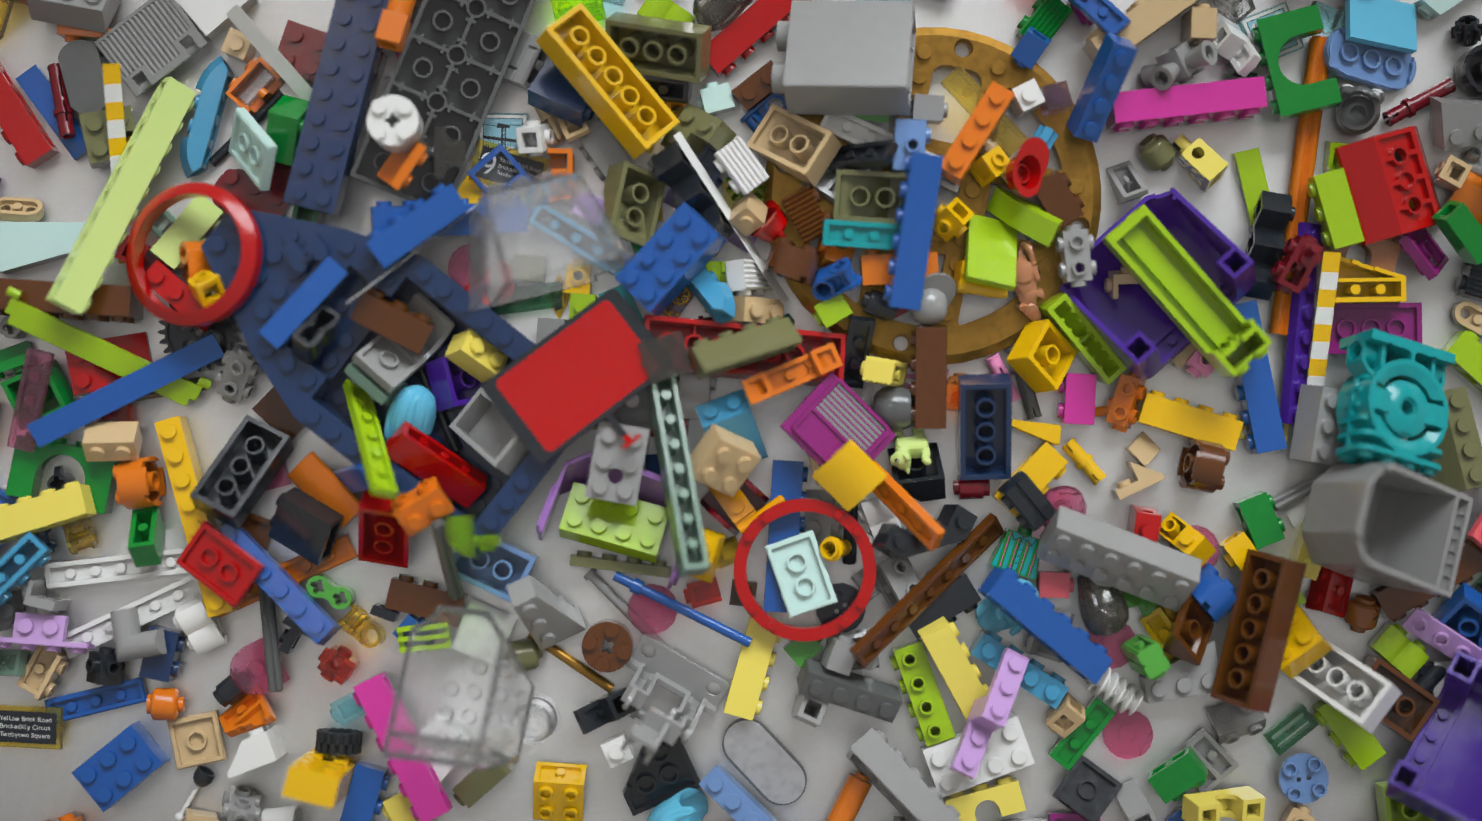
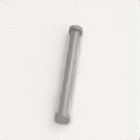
(614, 598)

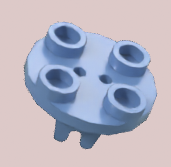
(1305, 789)

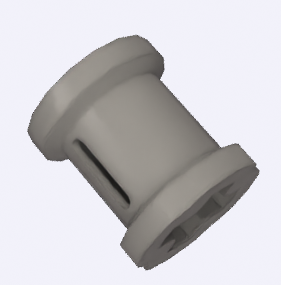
(15, 334)

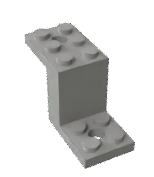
(610, 455)

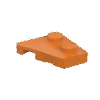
(247, 714)

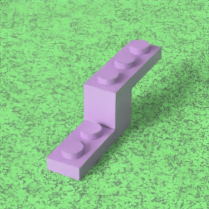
(989, 713)

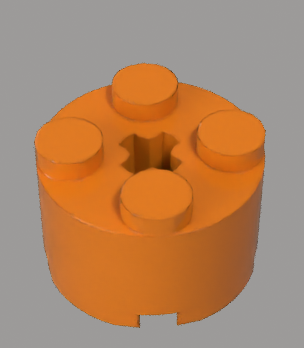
(139, 483)

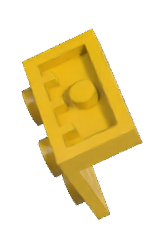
(558, 791)

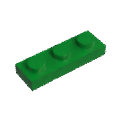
(1070, 749)

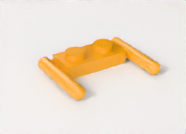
(740, 508)

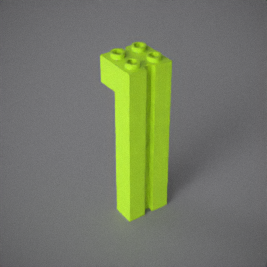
(1186, 294)

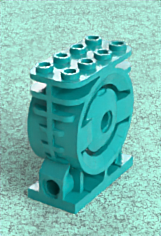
(1407, 407)

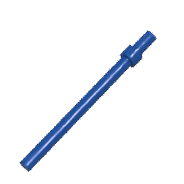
(637, 587)

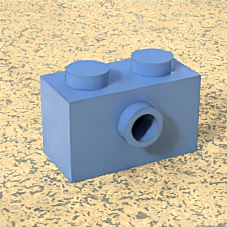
(910, 137)

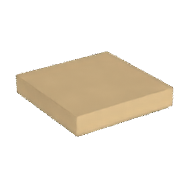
(197, 740)

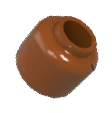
(1362, 613)

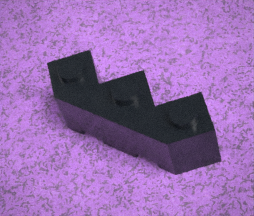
(686, 186)
(1267, 239)
(902, 543)

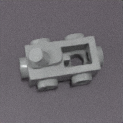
(1075, 248)
(236, 380)
(240, 804)

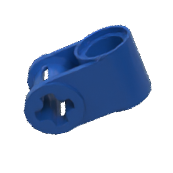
(760, 111)
(835, 280)

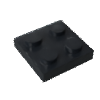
(1087, 790)

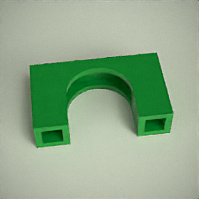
(1289, 97)
(1461, 231)
(28, 470)

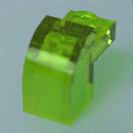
(463, 537)

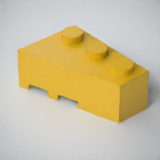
(1368, 284)

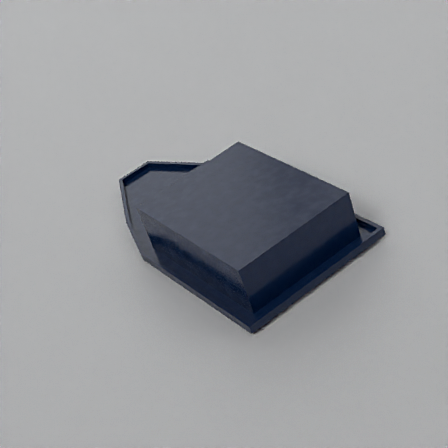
(316, 389)

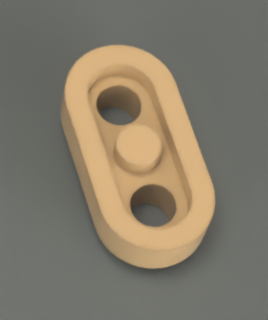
(21, 209)
(1473, 321)

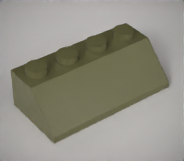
(745, 347)
(1460, 446)

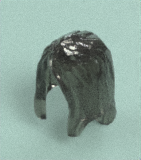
(718, 12)
(1101, 607)

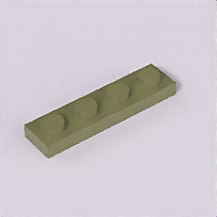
(610, 562)

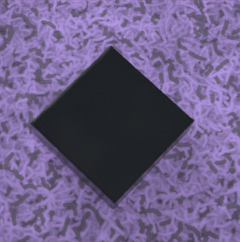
(385, 613)

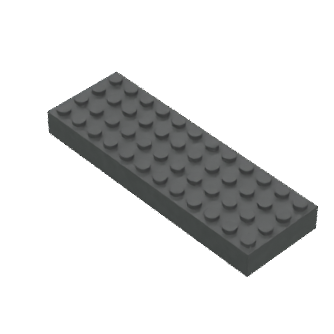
(444, 36)

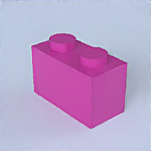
(1077, 399)

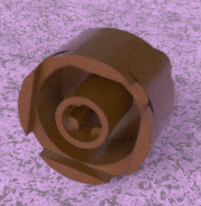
(793, 262)
(1203, 466)
(602, 659)

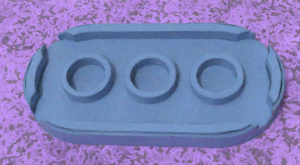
(1368, 64)

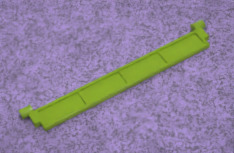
(92, 348)

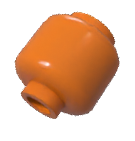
(165, 704)

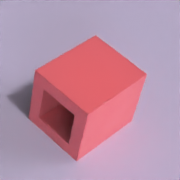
(1054, 584)

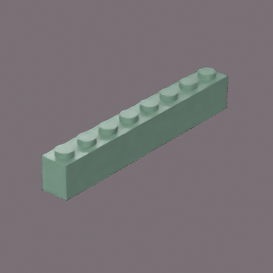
(677, 478)

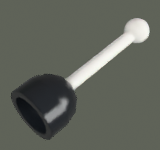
(202, 777)

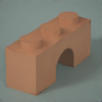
(1379, 254)

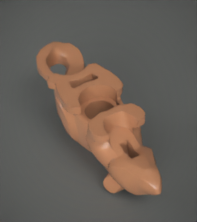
(1026, 279)

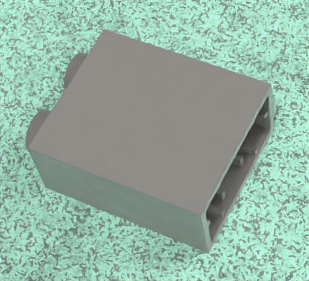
(847, 57)

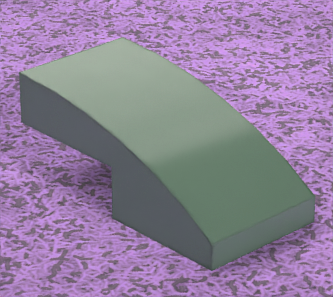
(13, 662)

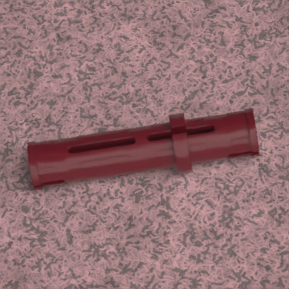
(1409, 107)
(62, 110)

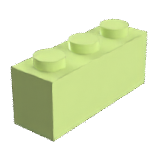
(189, 226)

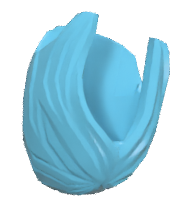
(412, 405)
(993, 619)
(683, 806)

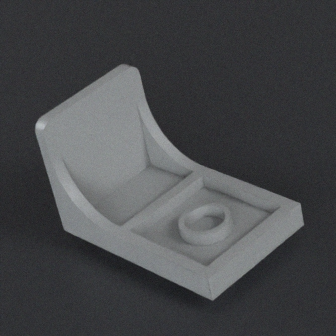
(393, 363)

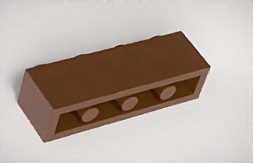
(931, 376)

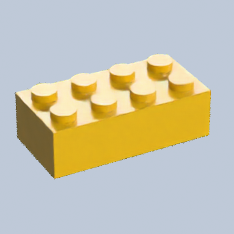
(319, 778)

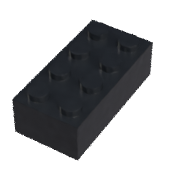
(242, 472)

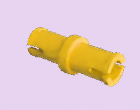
(1084, 461)

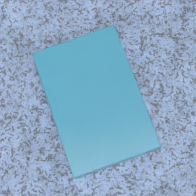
(1382, 24)

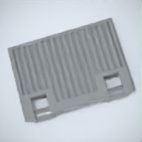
(150, 43)

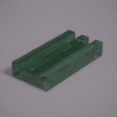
(1297, 736)

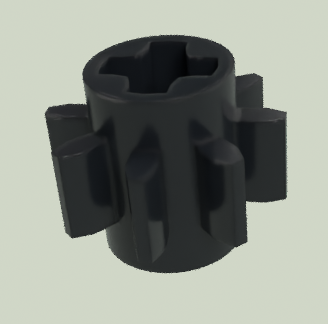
(1467, 31)

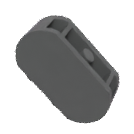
(83, 75)

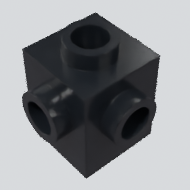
(103, 667)

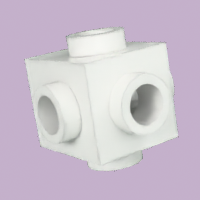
(534, 137)

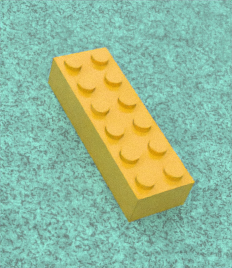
(607, 80)

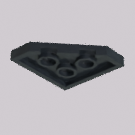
(661, 778)

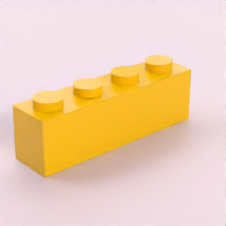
(1189, 421)

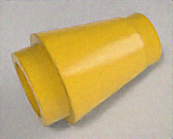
(834, 548)

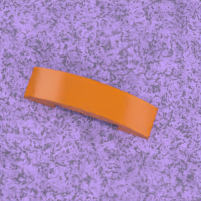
(791, 374)

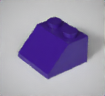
(450, 384)

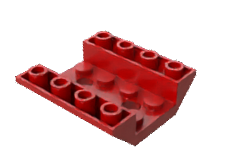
(1385, 186)

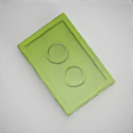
(990, 253)

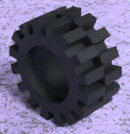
(338, 741)

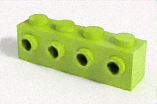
(923, 693)

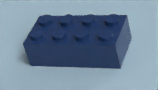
(984, 426)

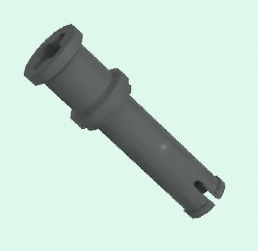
(1027, 394)

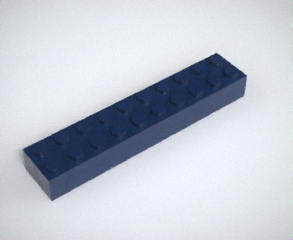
(336, 108)

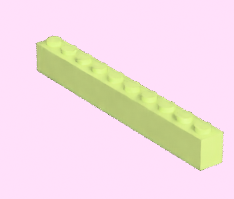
(121, 196)

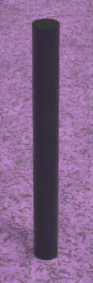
(258, 116)
(441, 416)

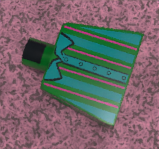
(1017, 552)

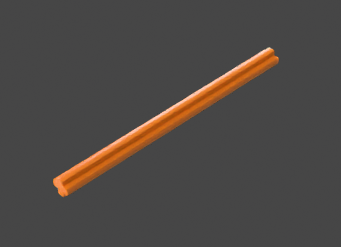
(1302, 169)

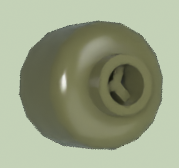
(1156, 152)
(527, 652)

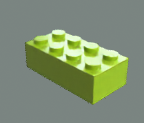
(614, 525)

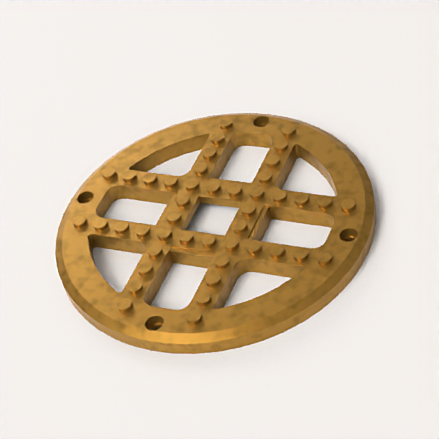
(988, 62)

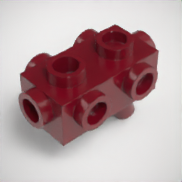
(1300, 258)

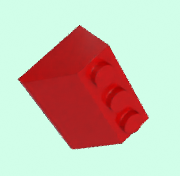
(380, 533)

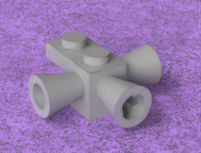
(1178, 64)

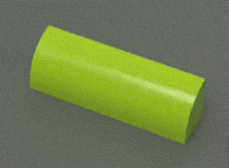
(1083, 337)

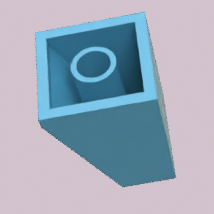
(734, 415)

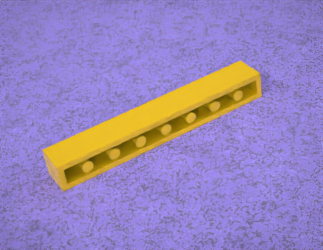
(184, 475)

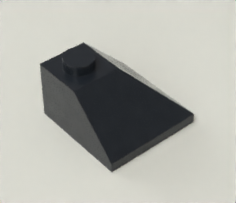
(923, 481)

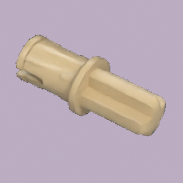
(554, 125)

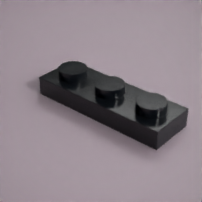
(864, 155)
(858, 346)

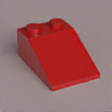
(89, 377)

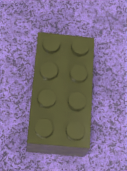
(662, 45)

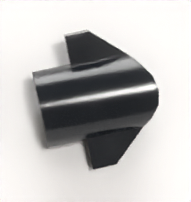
(59, 478)
(1430, 676)

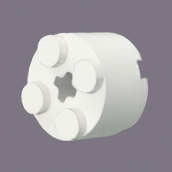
(404, 134)

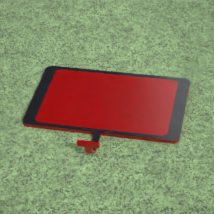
(574, 378)

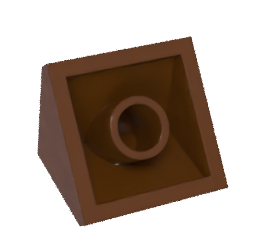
(1189, 633)

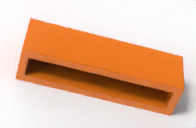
(976, 132)

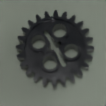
(178, 338)

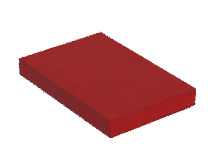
(220, 564)

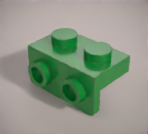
(13, 359)

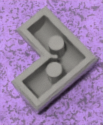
(130, 641)

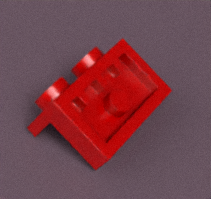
(1329, 593)

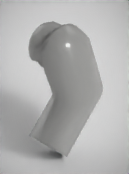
(1472, 158)

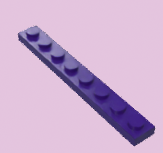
(1299, 336)

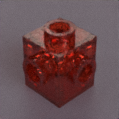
(345, 667)

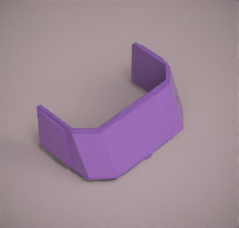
(578, 471)

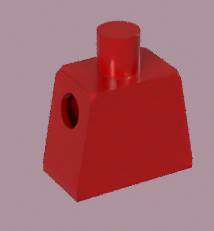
(1144, 522)

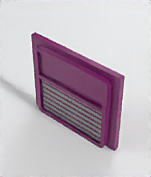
(833, 417)

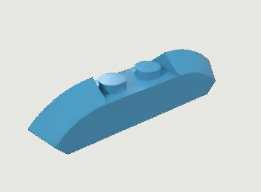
(209, 107)
(713, 295)

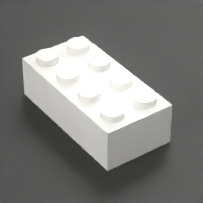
(1349, 688)
(1004, 754)

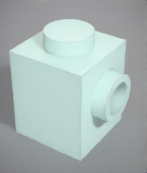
(716, 98)

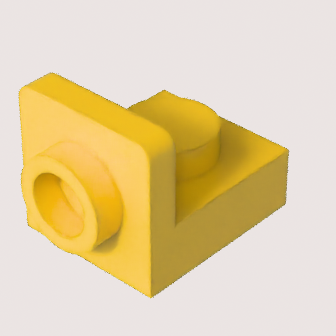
(989, 166)

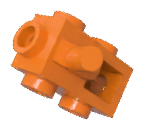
(1122, 408)

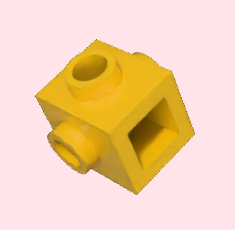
(951, 219)

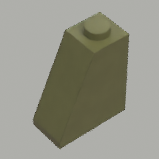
(478, 783)

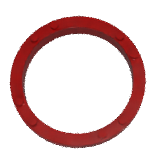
(248, 268)
(813, 632)

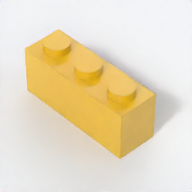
(1041, 467)

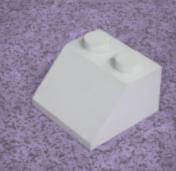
(258, 749)

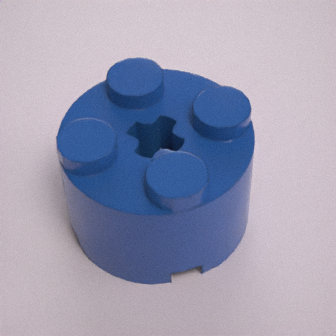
(1214, 594)

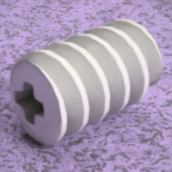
(1119, 691)

